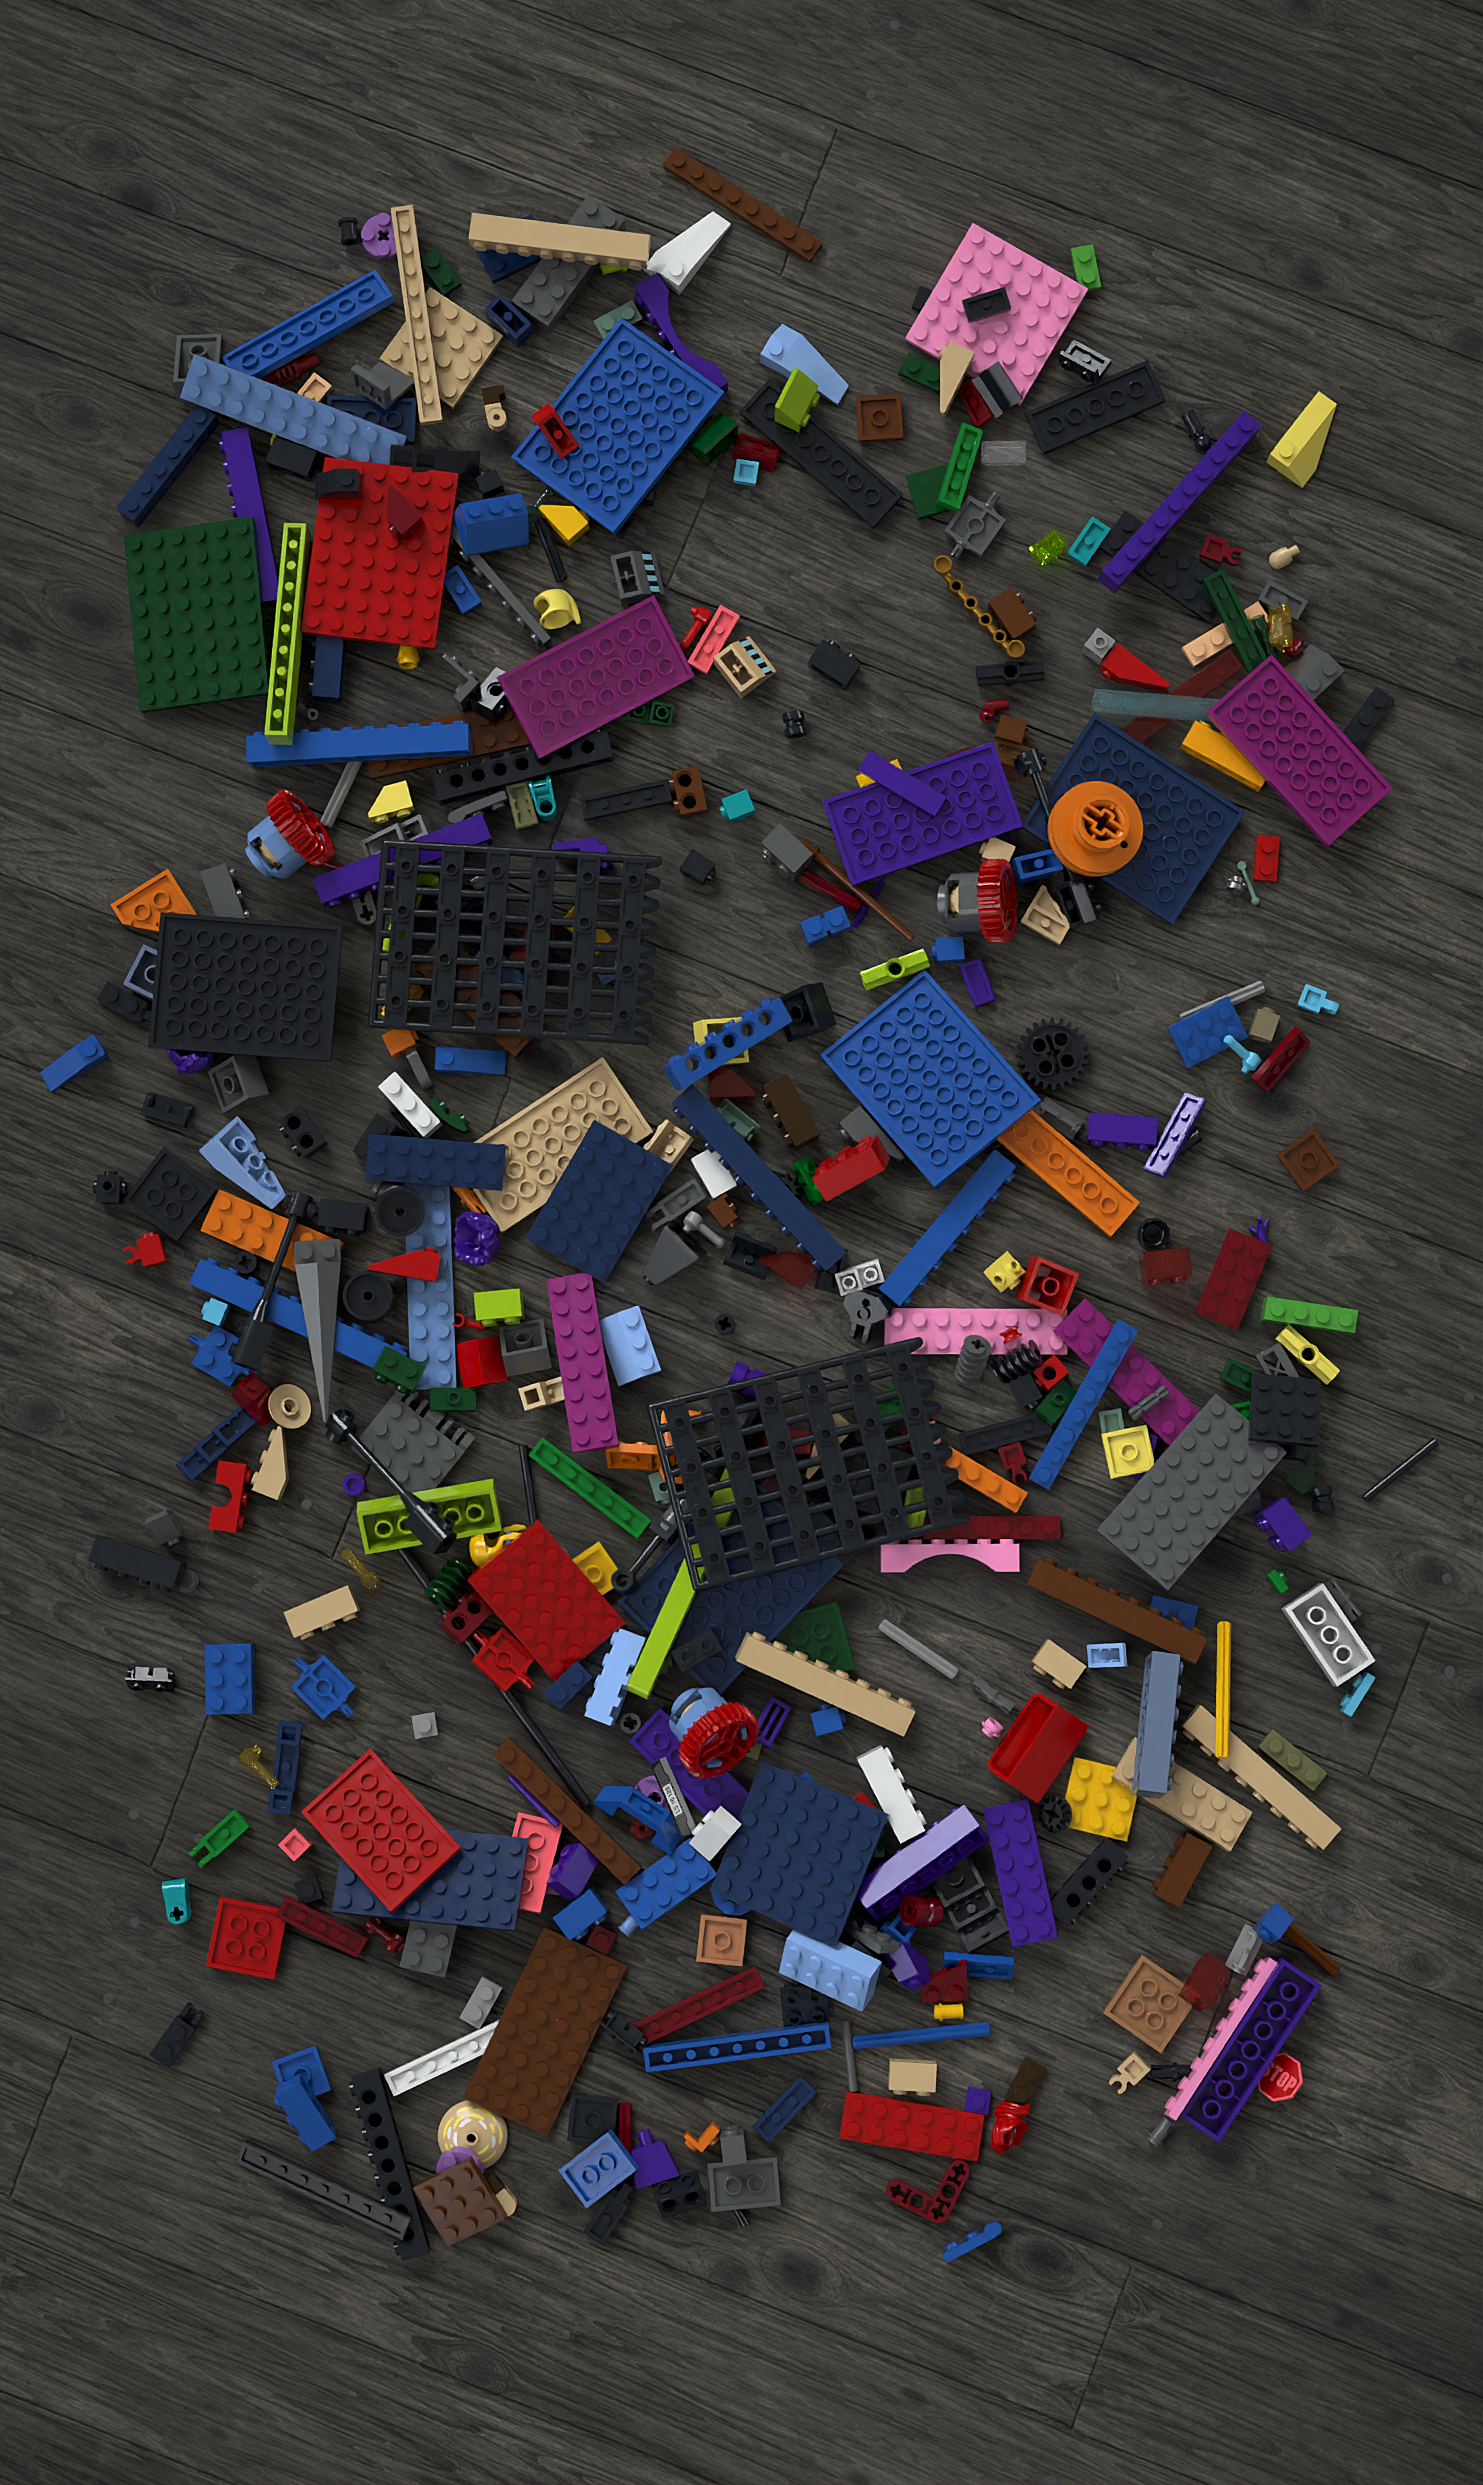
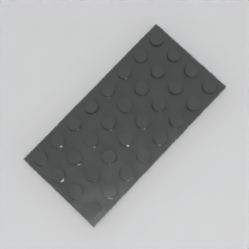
(1190, 1493)

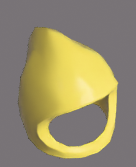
(556, 601)

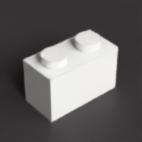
(713, 1174)
(714, 1833)

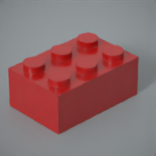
(850, 1167)

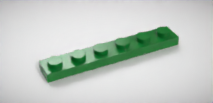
(590, 1487)

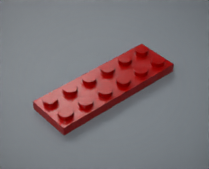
(911, 2125)

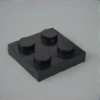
(591, 2117)

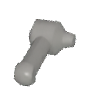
(694, 1222)

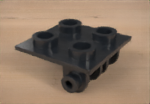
(803, 2005)

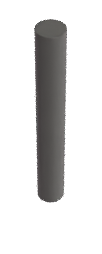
(849, 2055)

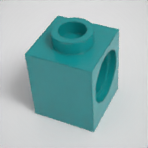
(737, 807)

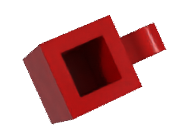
(150, 1251)

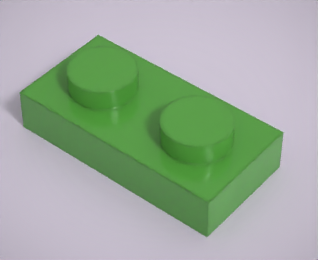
(1085, 267)

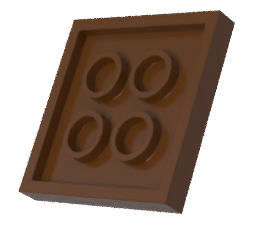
(459, 2201)

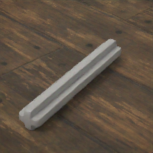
(340, 793)
(1236, 997)
(918, 1649)

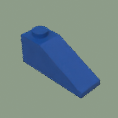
(469, 1061)
(74, 1063)

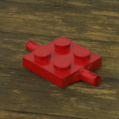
(503, 1659)

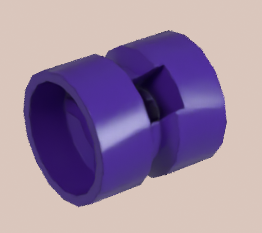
(742, 1372)

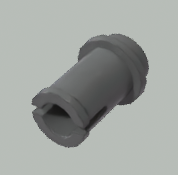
(1160, 2132)

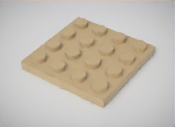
(459, 347)

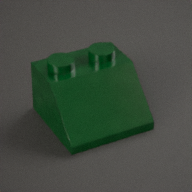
(713, 438)

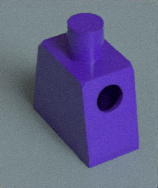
(653, 2160)

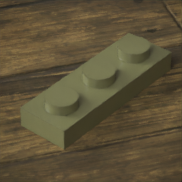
(1292, 1759)

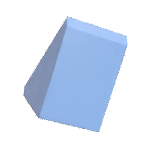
(1107, 1655)

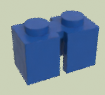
(815, 928)

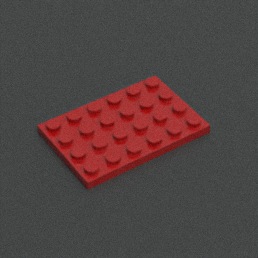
(546, 1600)
(381, 1830)

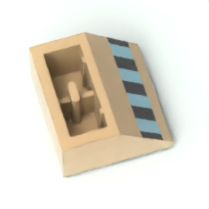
(743, 666)

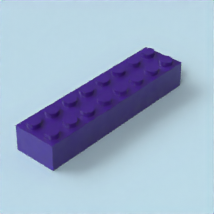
(1250, 2049)

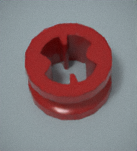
(1010, 1334)

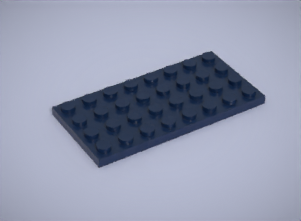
(472, 1890)

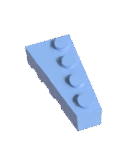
(612, 1683)

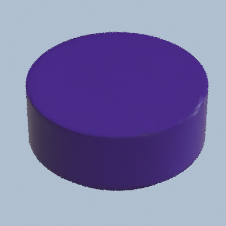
(354, 1484)

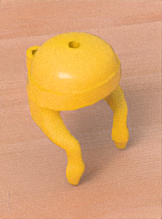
(483, 1548)

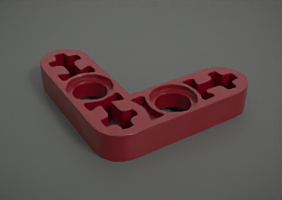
(931, 2201)

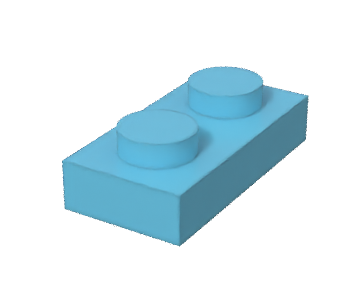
(1361, 1685)

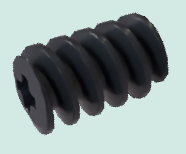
(1017, 1364)

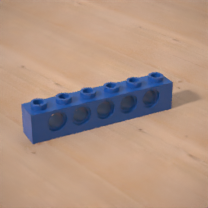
(776, 1018)

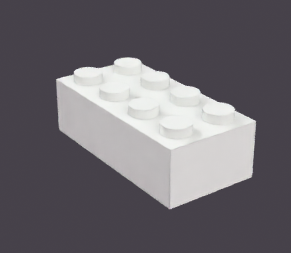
(1328, 1634)
(891, 1794)

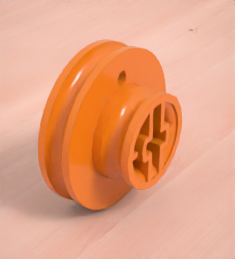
(1078, 841)

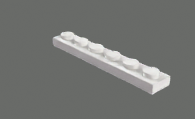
(439, 2060)

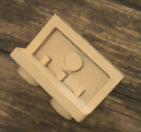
(669, 1143)

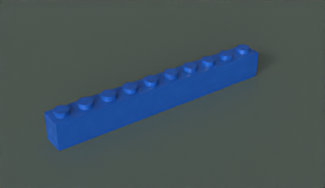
(363, 744)
(286, 1312)

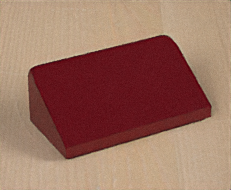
(756, 450)

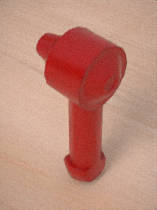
(701, 617)

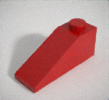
(1128, 670)
(416, 1265)

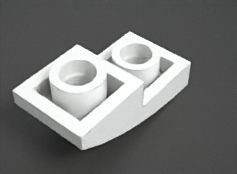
(859, 1277)

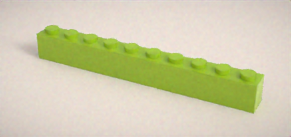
(287, 634)

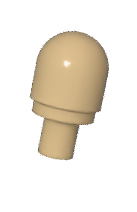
(1283, 557)

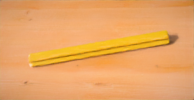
(1223, 1689)

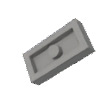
(481, 2002)

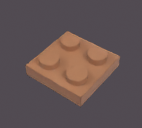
(721, 1940)

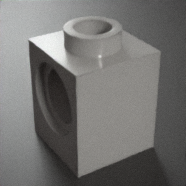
(1098, 646)

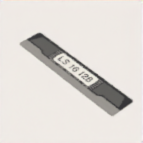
(673, 1798)

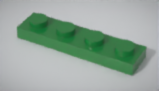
(959, 467)

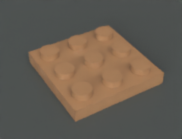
(1149, 2004)

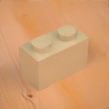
(1058, 1664)
(912, 2076)

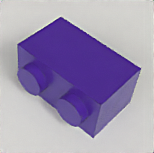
(572, 1871)

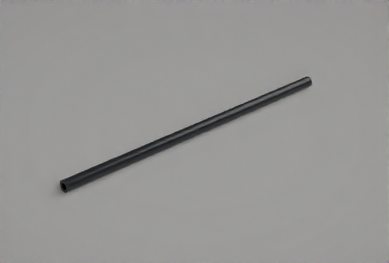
(508, 1696)

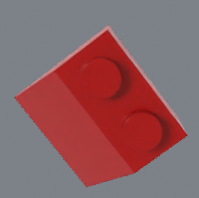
(1047, 1285)

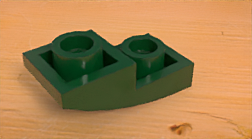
(652, 714)
(454, 1120)

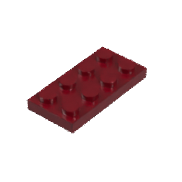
(1233, 1279)

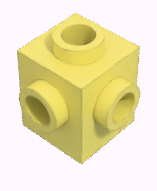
(1004, 1272)

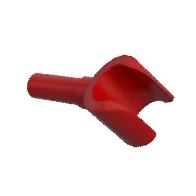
(468, 1323)

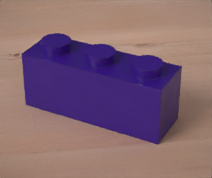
(1122, 1130)

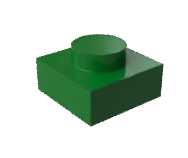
(1277, 1580)

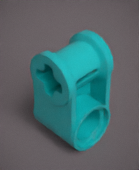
(543, 795)
(177, 1896)

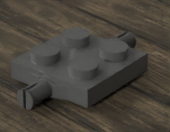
(974, 526)

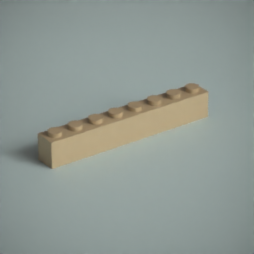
(559, 241)
(824, 1683)
(1264, 1781)

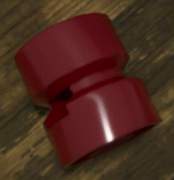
(921, 1911)

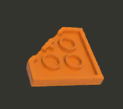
(144, 904)

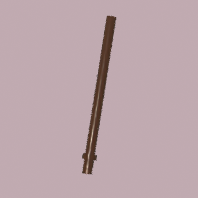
(859, 892)

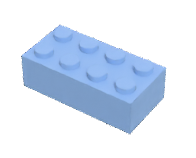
(830, 1969)

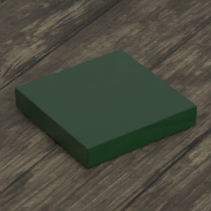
(925, 490)

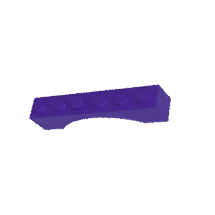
(655, 298)

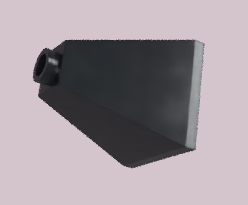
(671, 1254)

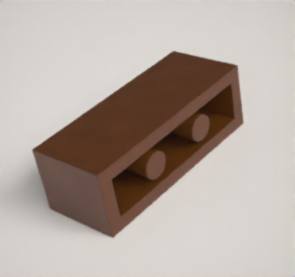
(1181, 1869)

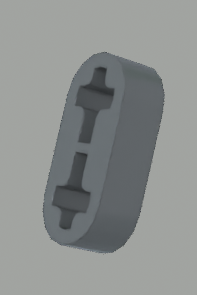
(369, 903)
(418, 1068)

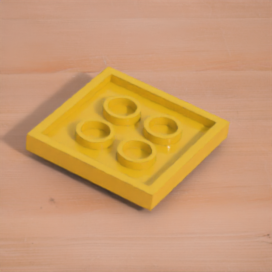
(1099, 1801)

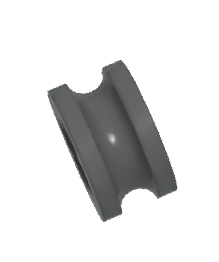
(627, 1729)

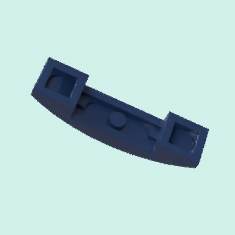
(285, 1767)

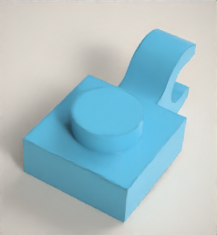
(1314, 999)

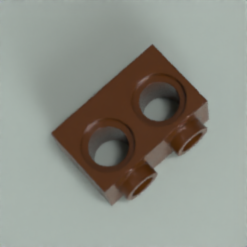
(693, 791)

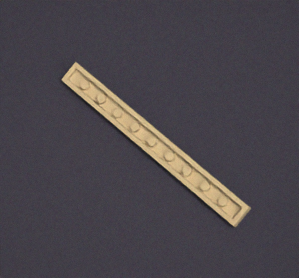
(416, 315)

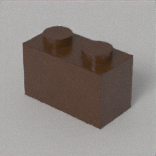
(1012, 615)

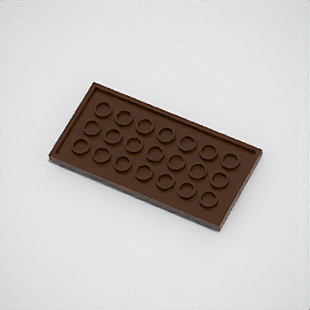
(545, 2031)

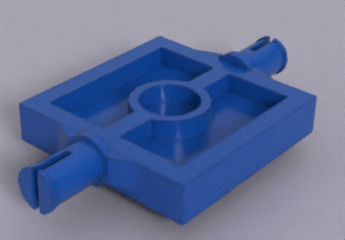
(214, 1356)
(323, 1686)

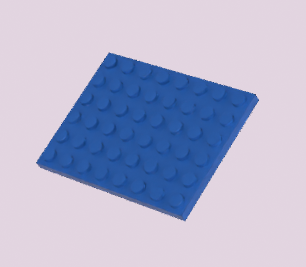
(630, 416)
(930, 1079)

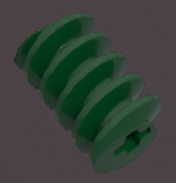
(446, 1582)

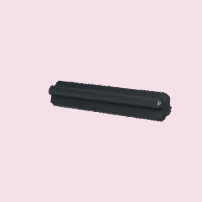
(550, 550)

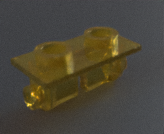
(1281, 635)

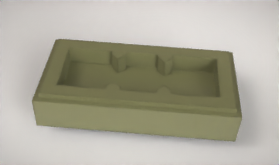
(522, 805)

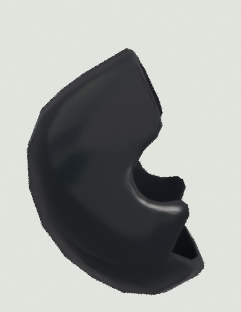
(1153, 1234)

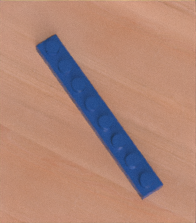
(1083, 1404)

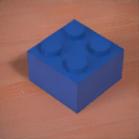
(581, 1913)

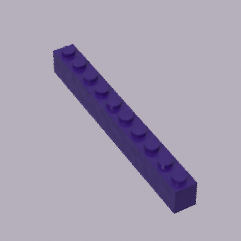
(1179, 502)

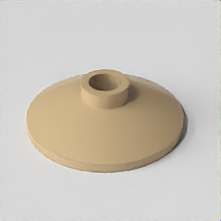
(297, 1403)

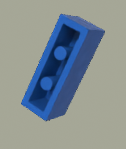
(305, 2112)

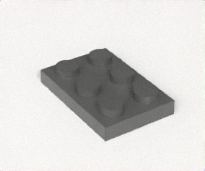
(743, 2185)

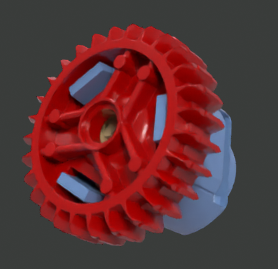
(288, 838)
(711, 1732)

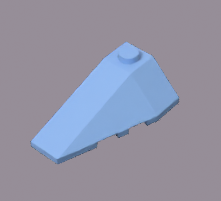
(790, 350)

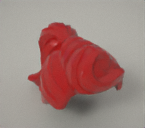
(1008, 2126)

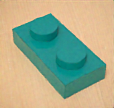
(1088, 541)

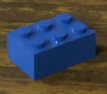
(230, 1678)

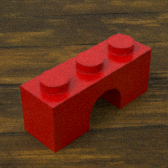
(235, 1478)

